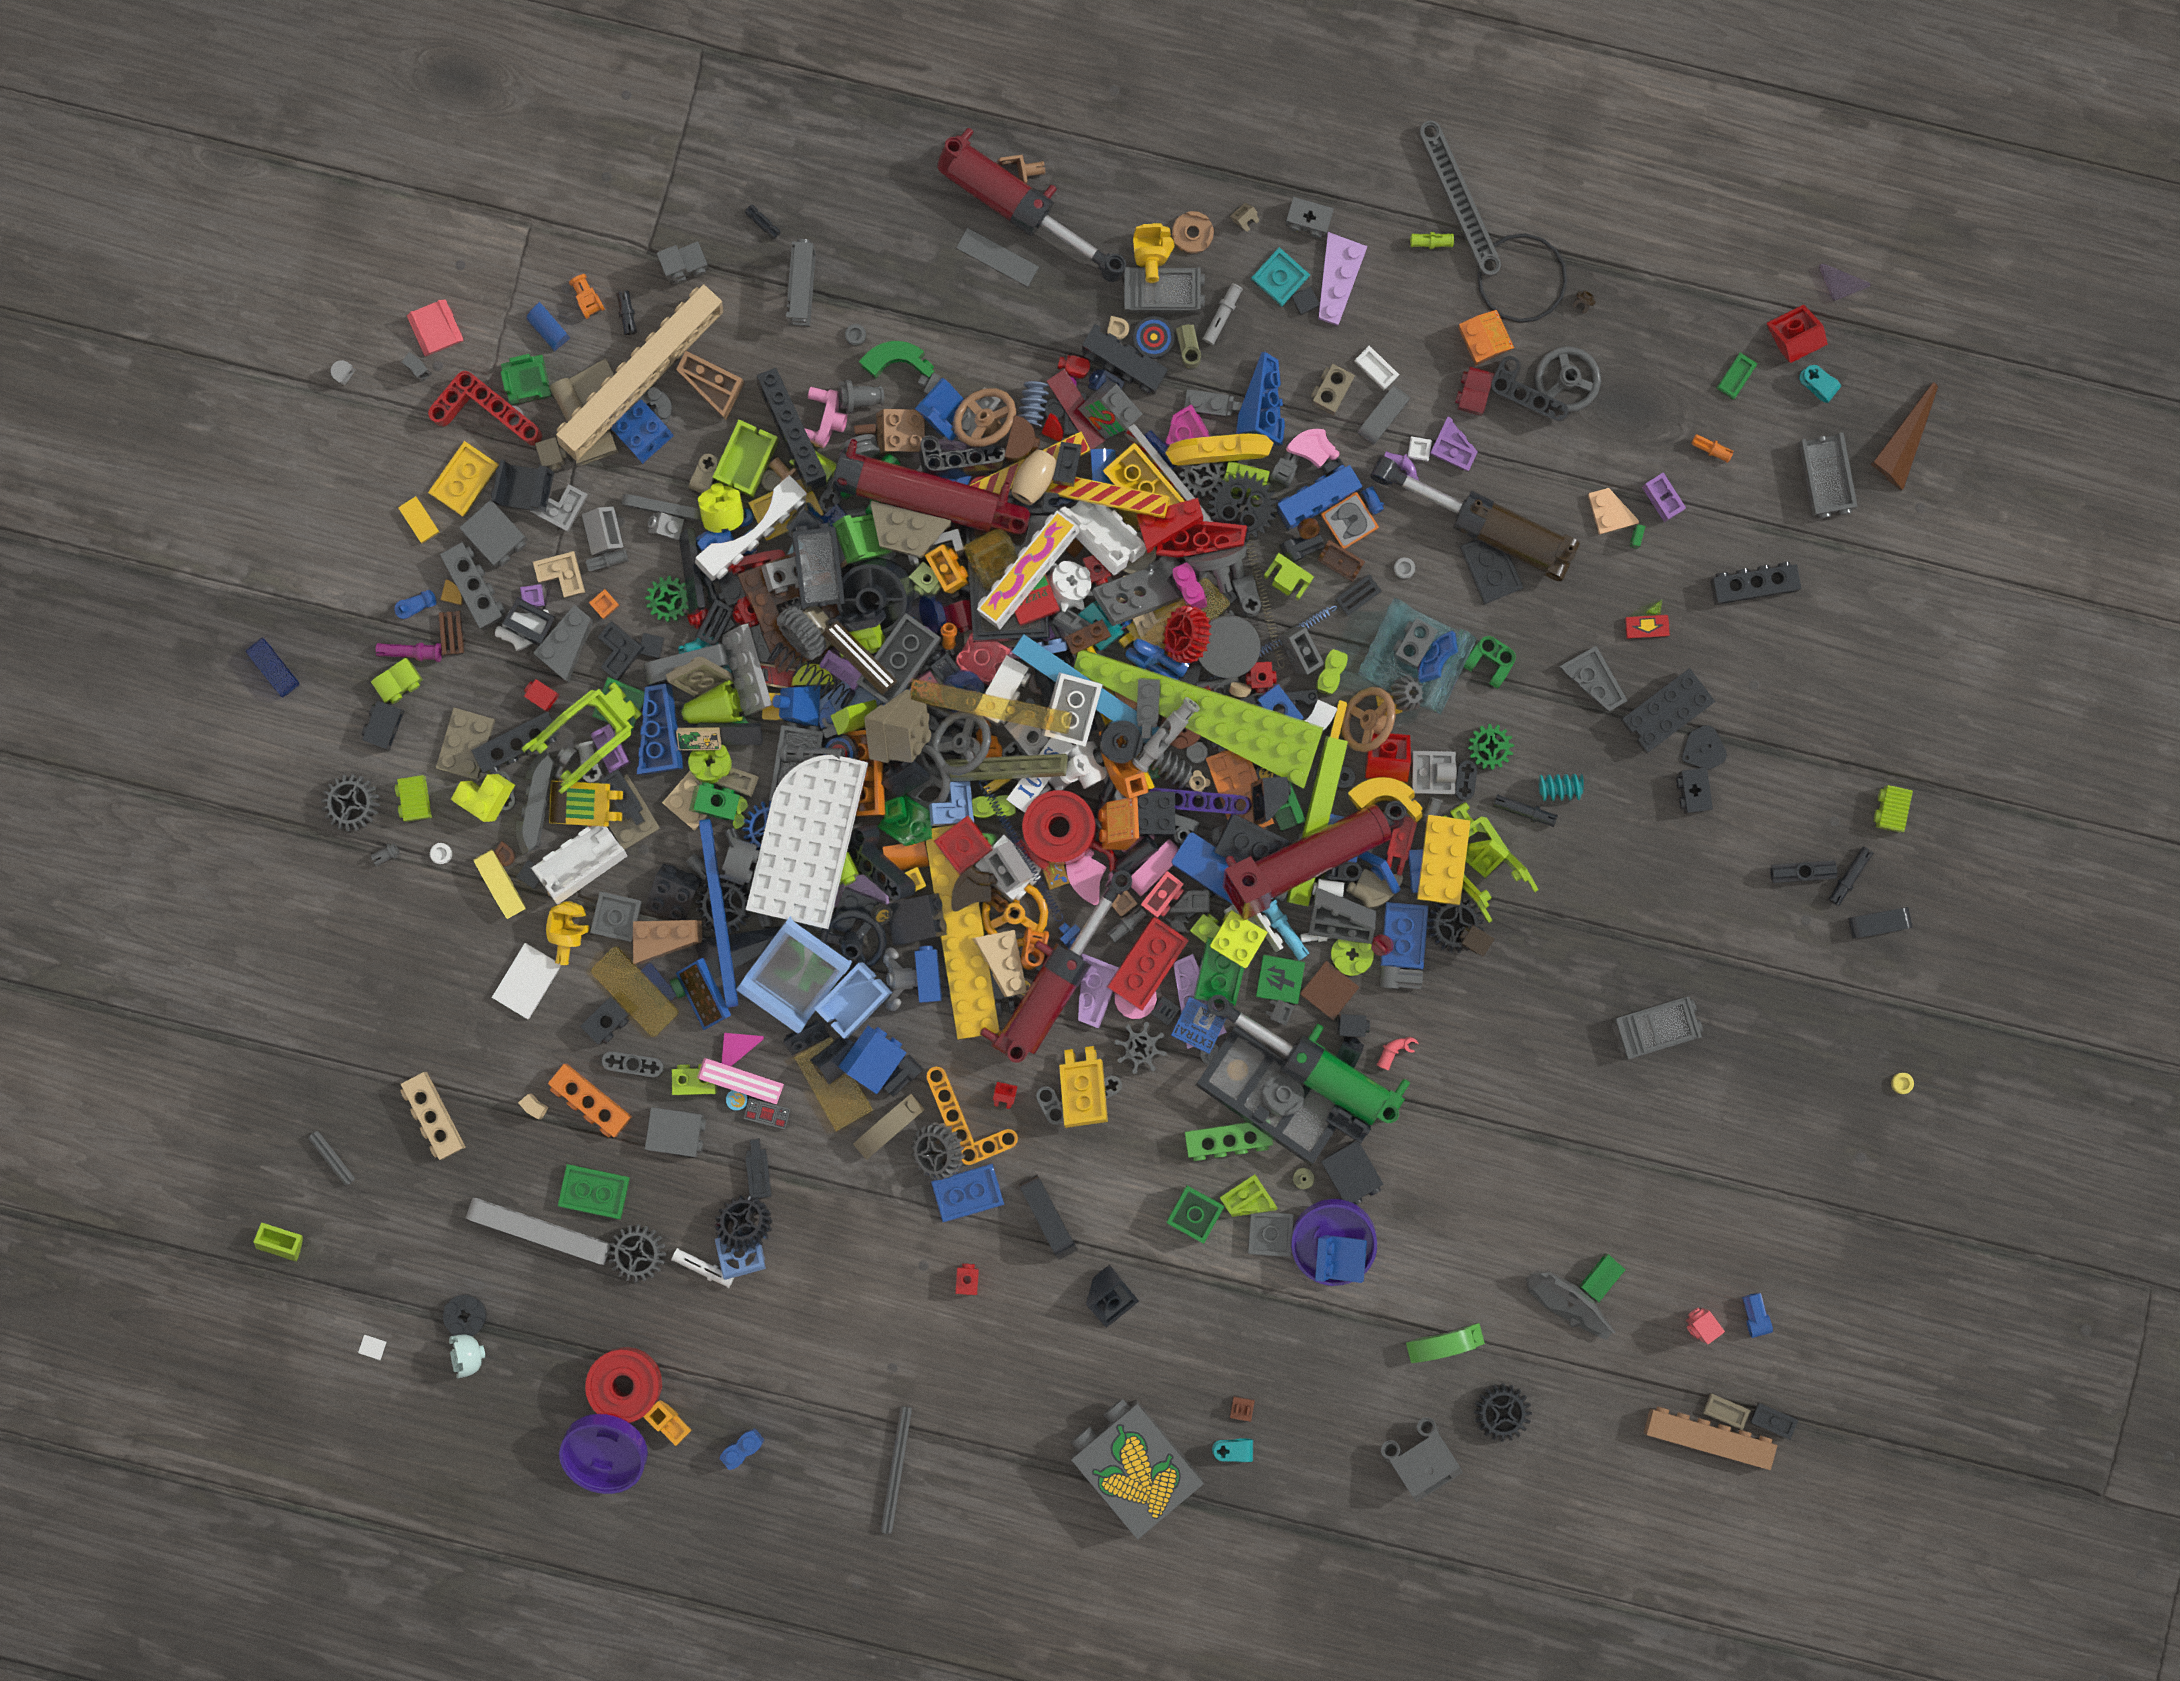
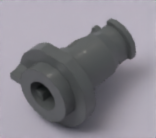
(857, 396)

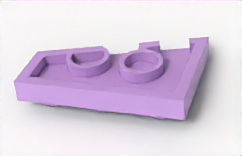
(1094, 992)

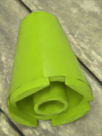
(714, 706)

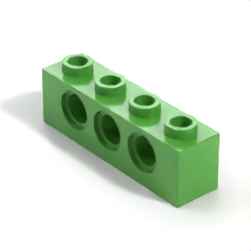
(1195, 1137)

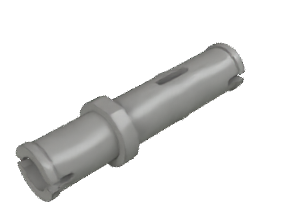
(1224, 310)

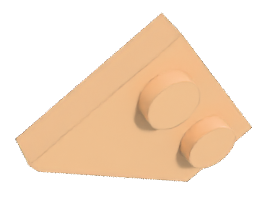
(1610, 512)

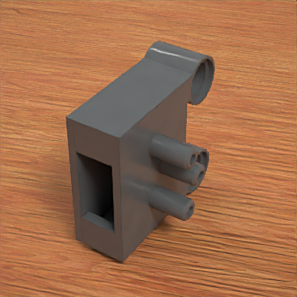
(1426, 1464)

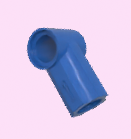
(1758, 1321)

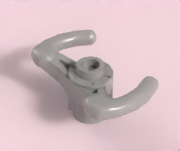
(897, 978)

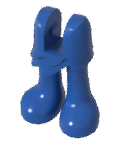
(1147, 655)

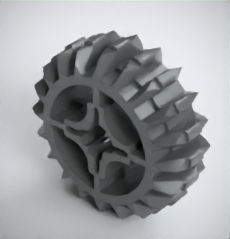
(801, 633)
(346, 812)
(937, 1151)
(647, 1256)

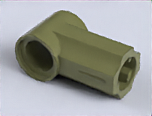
(1188, 344)

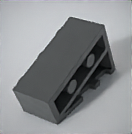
(565, 643)
(1341, 918)

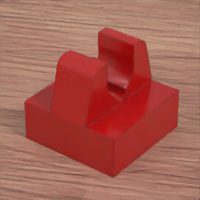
(1004, 1093)

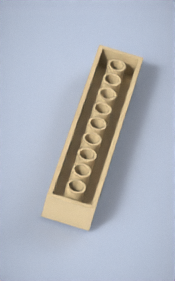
(640, 372)

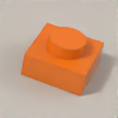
(604, 604)

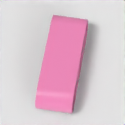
(1154, 868)

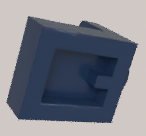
(1099, 377)

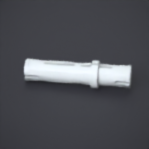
(680, 1256)

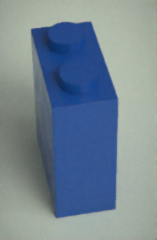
(928, 974)
(873, 1058)

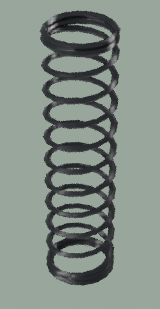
(778, 649)

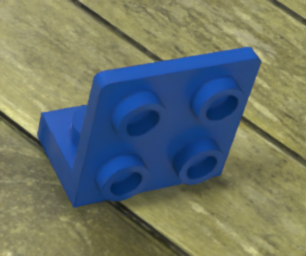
(940, 407)
(642, 431)
(1340, 1259)

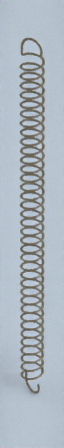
(1271, 632)

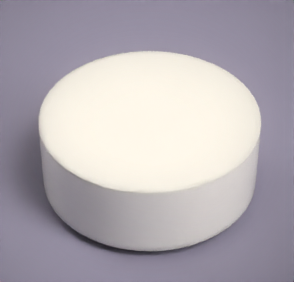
(441, 853)

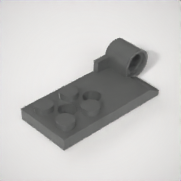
(1154, 582)

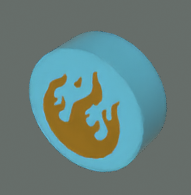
(736, 1100)

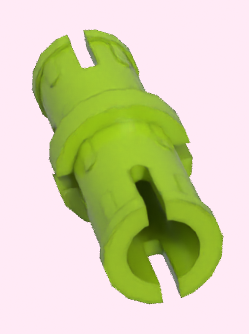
(1431, 240)

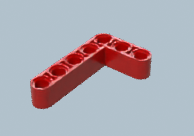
(488, 403)

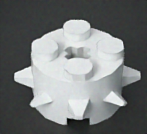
(1069, 584)

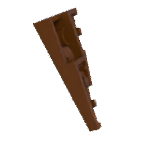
(1899, 452)

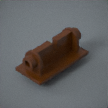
(1087, 637)

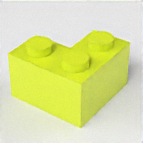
(484, 801)

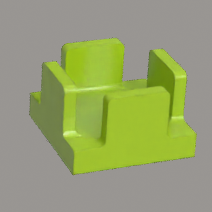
(1289, 576)

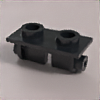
(810, 1036)
(1348, 1124)

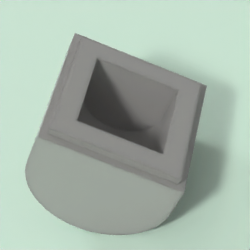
(342, 371)

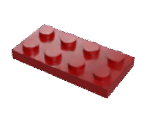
(1147, 963)

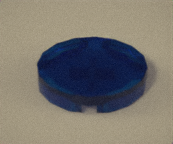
(932, 613)

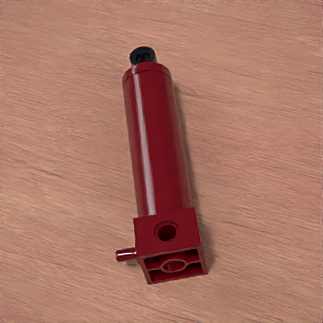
(1255, 883)

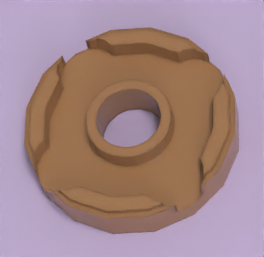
(1186, 243)

